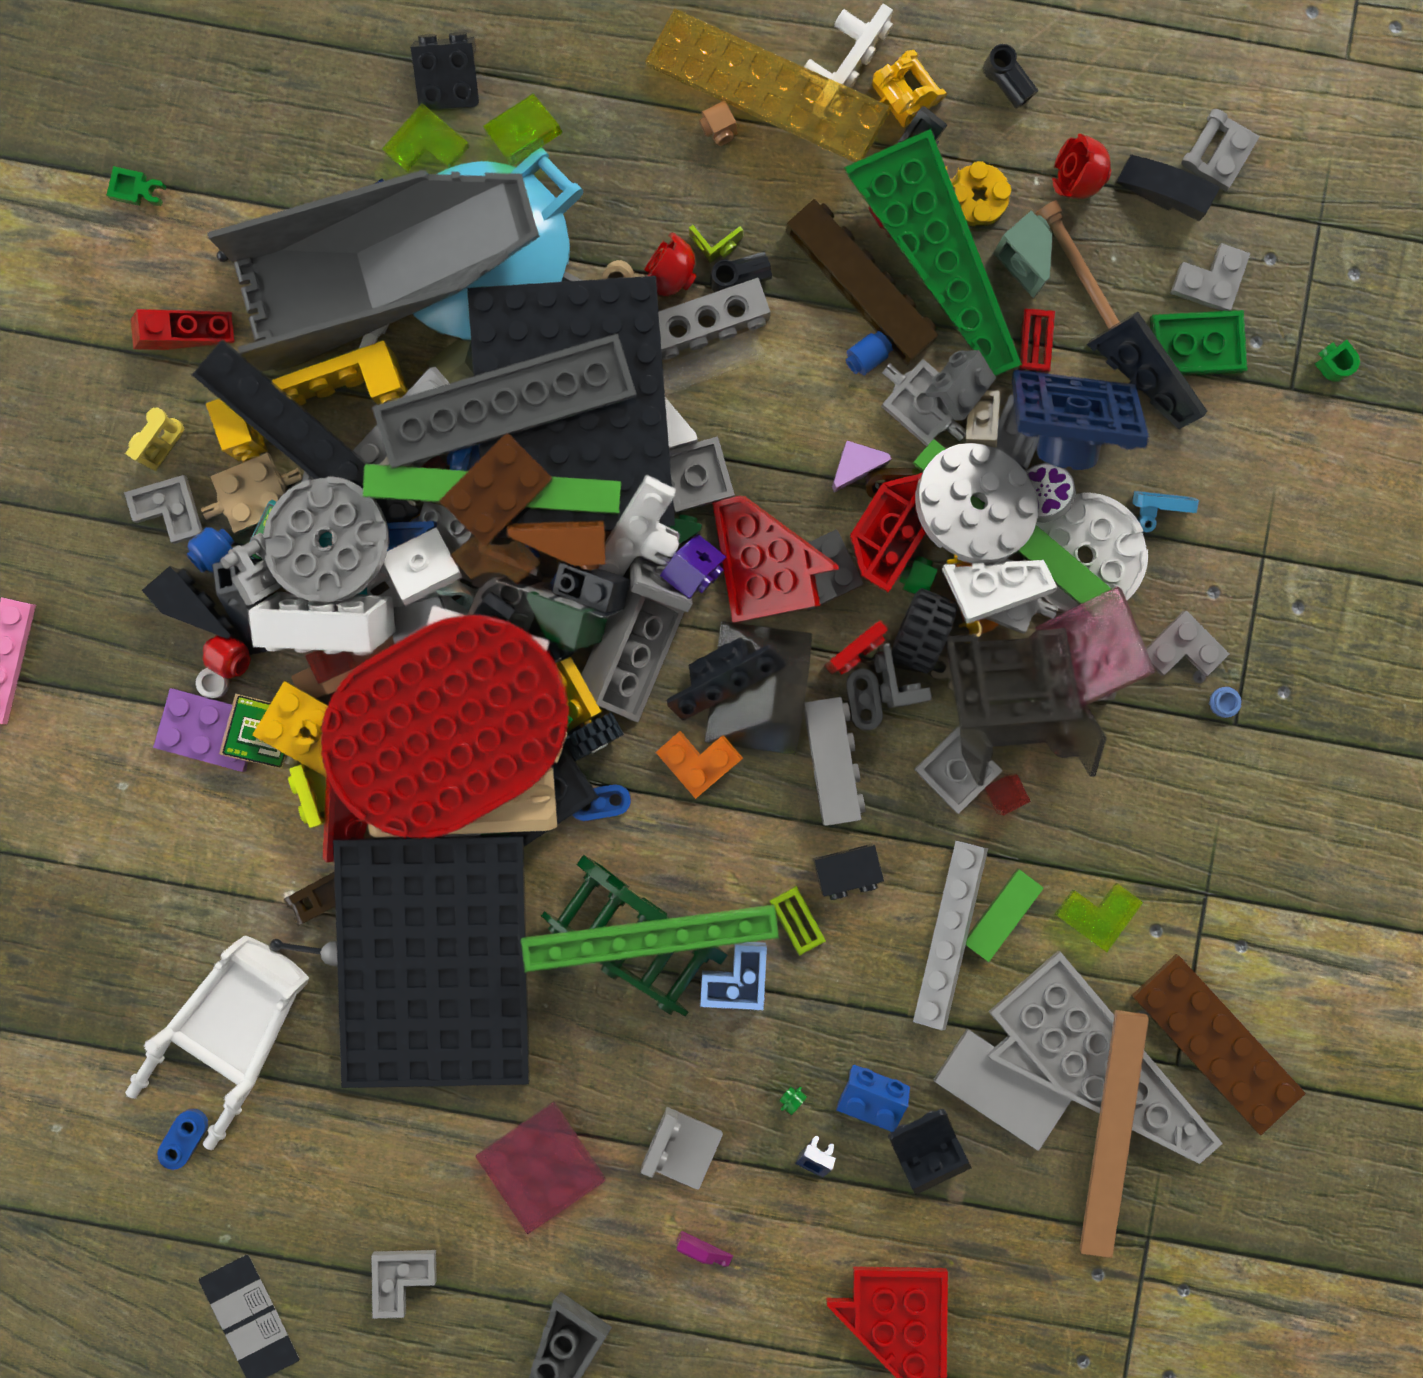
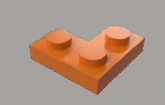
(698, 770)

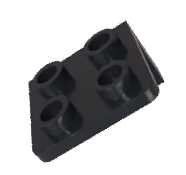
(445, 71)
(929, 1151)

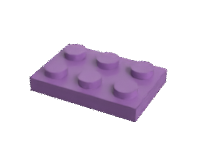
(195, 729)

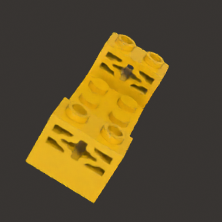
(373, 363)

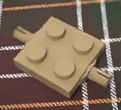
(247, 490)

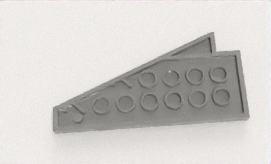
(1063, 1041)

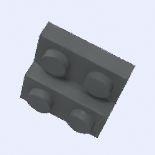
(837, 582)

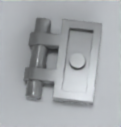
(253, 580)

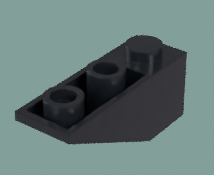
(178, 598)
(234, 604)

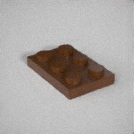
(496, 489)

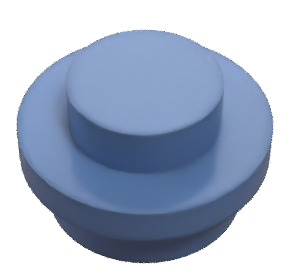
(1225, 702)

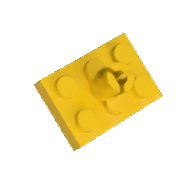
(294, 726)

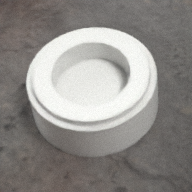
(211, 684)

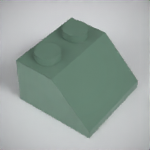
(1027, 252)

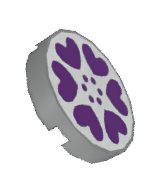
(1053, 489)

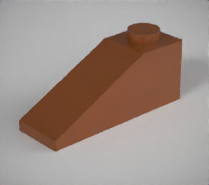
(571, 542)

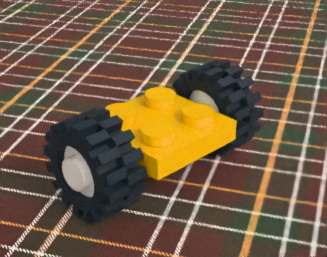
(581, 709)

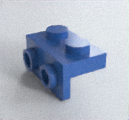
(874, 1098)

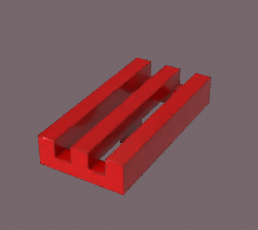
(1034, 366)

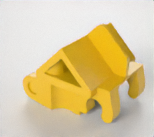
(897, 94)

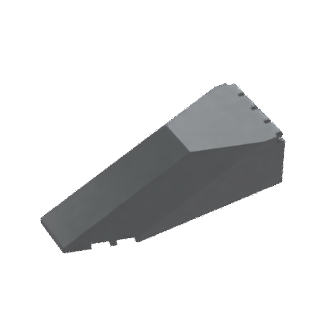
(369, 258)

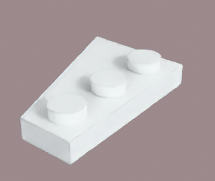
(995, 588)

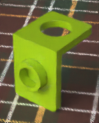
(723, 248)

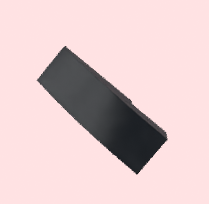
(1168, 186)

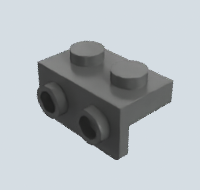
(962, 382)

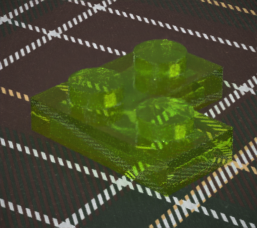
(422, 133)
(1101, 923)

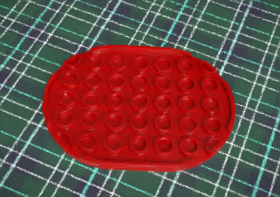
(444, 726)

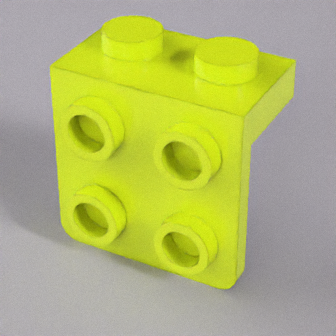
(311, 792)

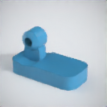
(1150, 503)

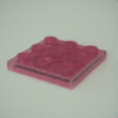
(1103, 645)
(540, 1167)

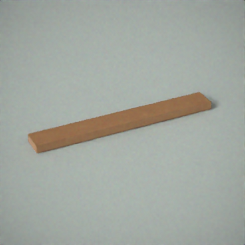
(1113, 1133)

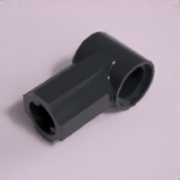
(1010, 79)
(741, 270)

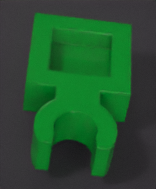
(131, 187)

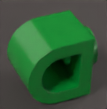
(1338, 361)
(918, 575)

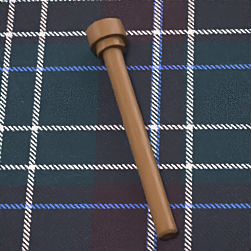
(1052, 214)

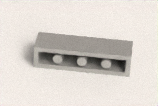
(832, 761)

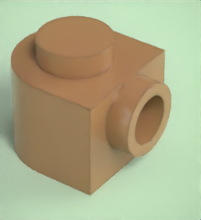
(718, 123)

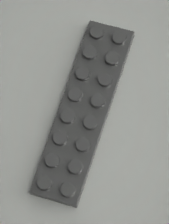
(504, 401)

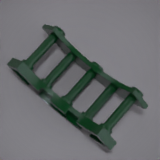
(619, 895)

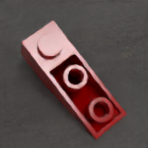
(180, 328)

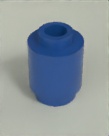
(868, 353)

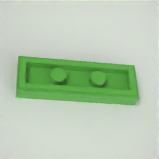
(1003, 915)

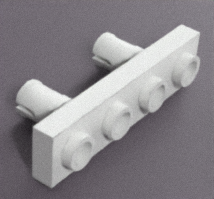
(863, 50)

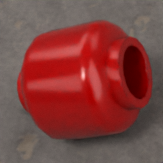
(226, 656)

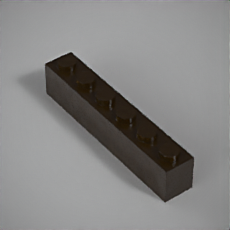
(860, 281)

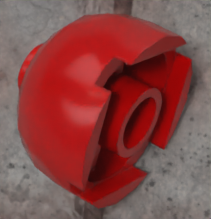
(1082, 168)
(672, 266)

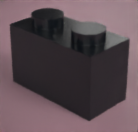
(848, 871)

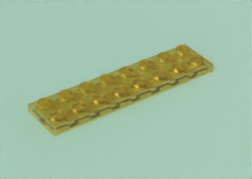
(768, 86)

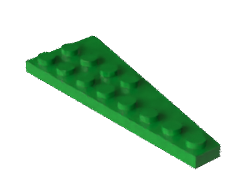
(923, 216)

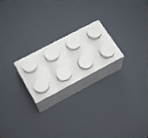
(304, 625)

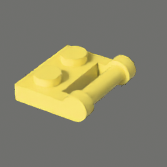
(147, 446)

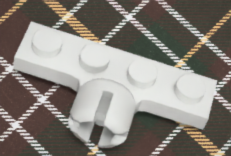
(639, 530)

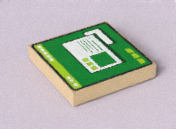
(238, 736)

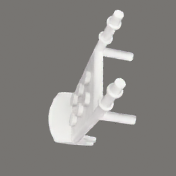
(230, 1022)

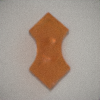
(510, 559)

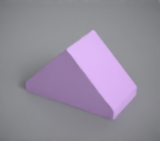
(857, 463)

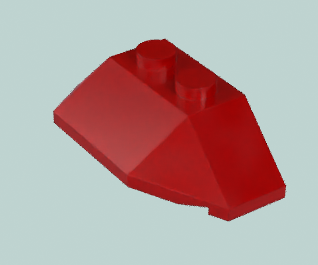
(888, 532)

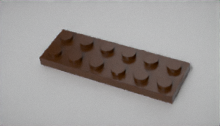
(1218, 1044)

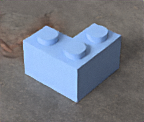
(743, 986)

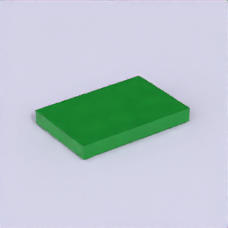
(1203, 341)

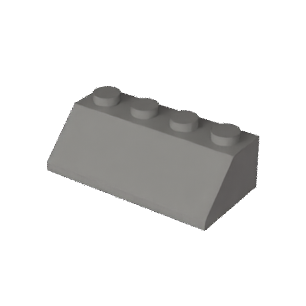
(631, 655)

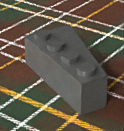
(568, 1340)

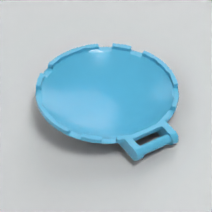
(536, 263)

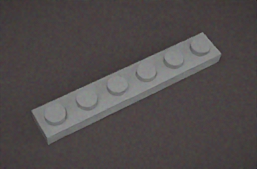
(950, 935)

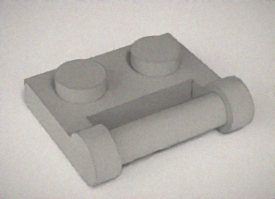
(1229, 154)

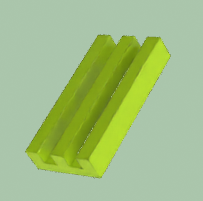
(809, 943)

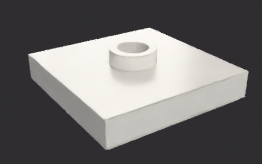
(421, 566)

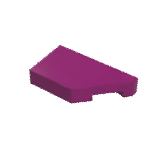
(701, 1250)

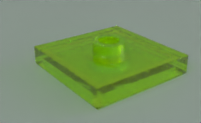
(522, 129)

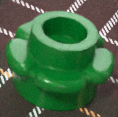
(792, 1100)

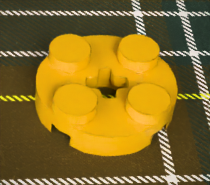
(996, 191)

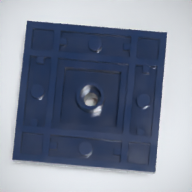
(1077, 416)

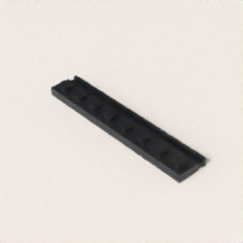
(287, 423)

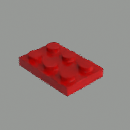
(865, 643)

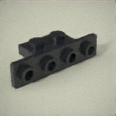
(723, 675)

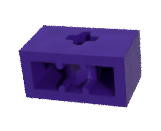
(694, 567)

